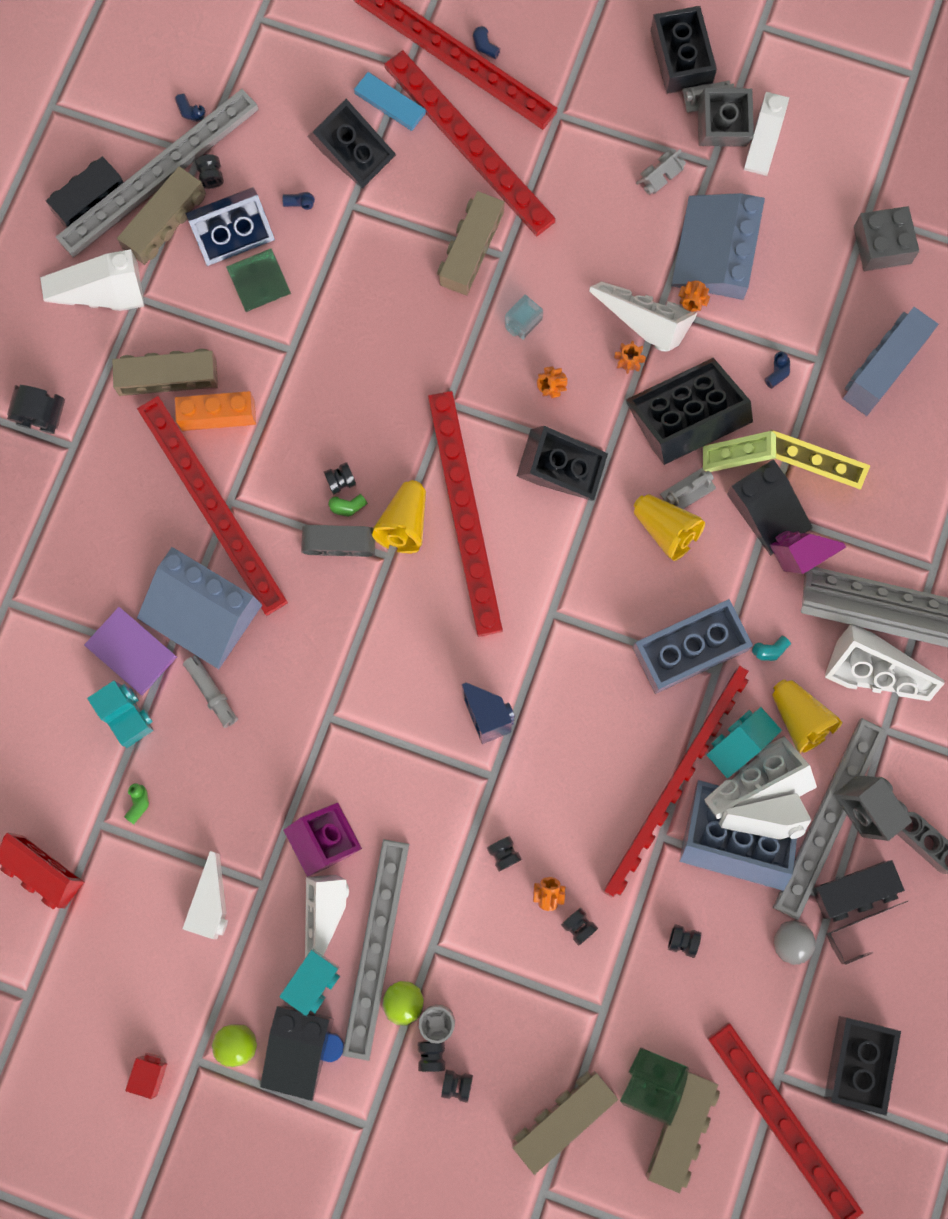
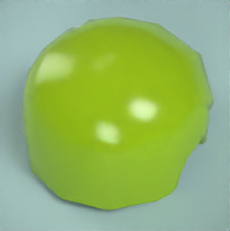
(403, 1003)
(234, 1045)

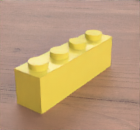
(820, 460)

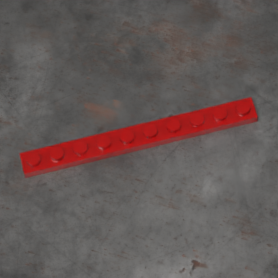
(463, 60)
(470, 143)
(212, 506)
(465, 514)
(672, 792)

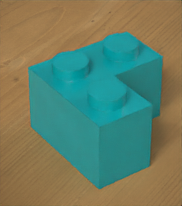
(118, 708)
(746, 739)
(309, 982)

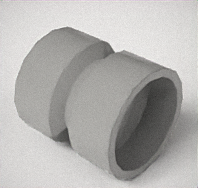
(437, 1023)

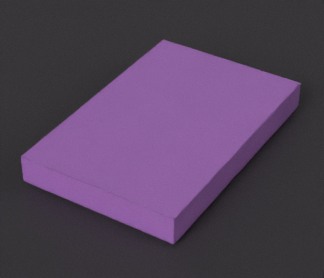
(130, 651)

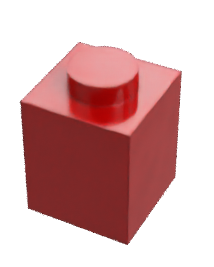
(146, 1076)

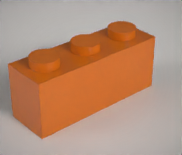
(215, 411)

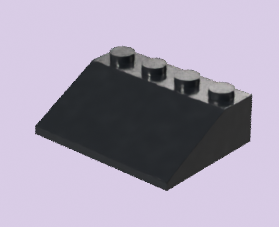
(690, 410)

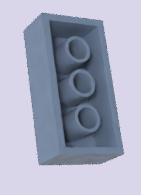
(888, 360)
(692, 646)

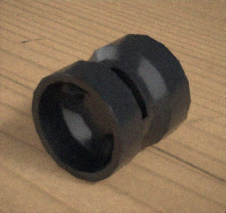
(209, 171)
(340, 478)
(504, 853)
(575, 921)
(685, 941)
(431, 1056)
(450, 1086)

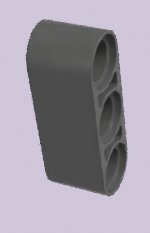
(337, 540)
(916, 837)

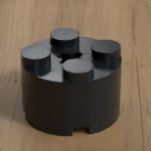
(36, 408)

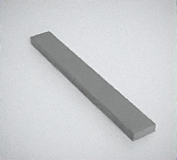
(827, 820)
(376, 950)

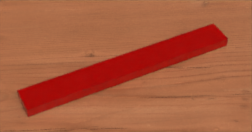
(784, 1124)

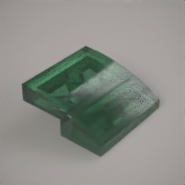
(258, 280)
(655, 1086)

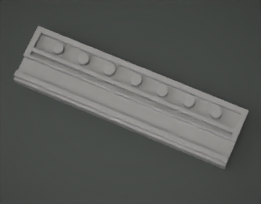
(876, 606)

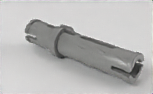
(216, 700)

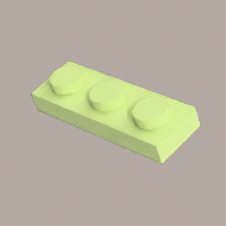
(739, 451)

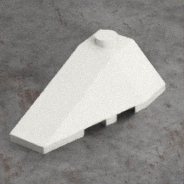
(101, 281)
(654, 322)
(873, 663)
(772, 774)

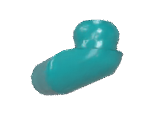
(771, 652)

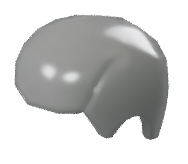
(794, 942)

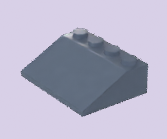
(719, 243)
(197, 608)
(734, 852)

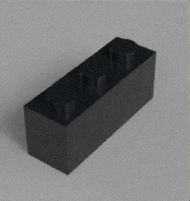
(84, 191)
(858, 890)

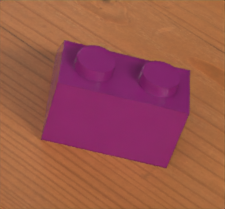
(803, 551)
(322, 839)

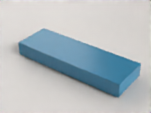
(390, 101)

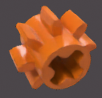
(694, 296)
(634, 351)
(552, 382)
(549, 893)

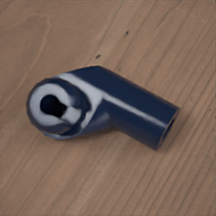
(482, 42)
(189, 112)
(304, 200)
(781, 370)

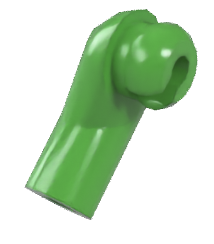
(346, 508)
(140, 802)

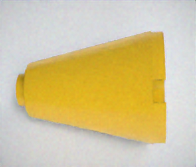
(403, 519)
(668, 525)
(804, 715)

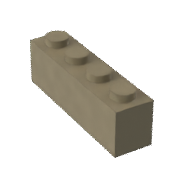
(162, 215)
(471, 243)
(165, 372)
(564, 1121)
(679, 1142)

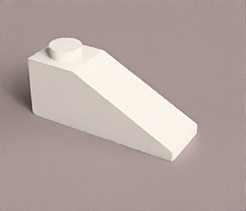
(766, 133)
(770, 818)
(208, 906)
(324, 908)

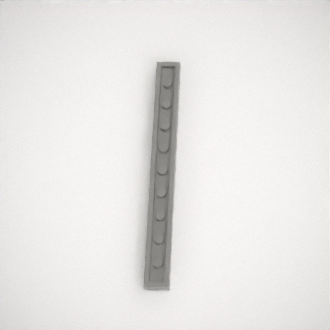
(156, 172)

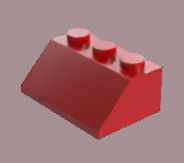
(38, 871)

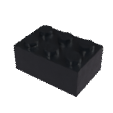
(683, 49)
(862, 1065)

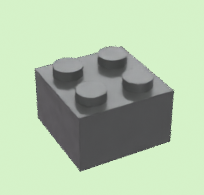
(725, 117)
(886, 238)
(873, 807)

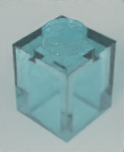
(523, 317)

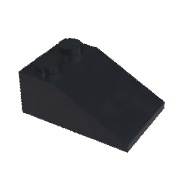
(352, 144)
(562, 463)
(769, 504)
(295, 1052)

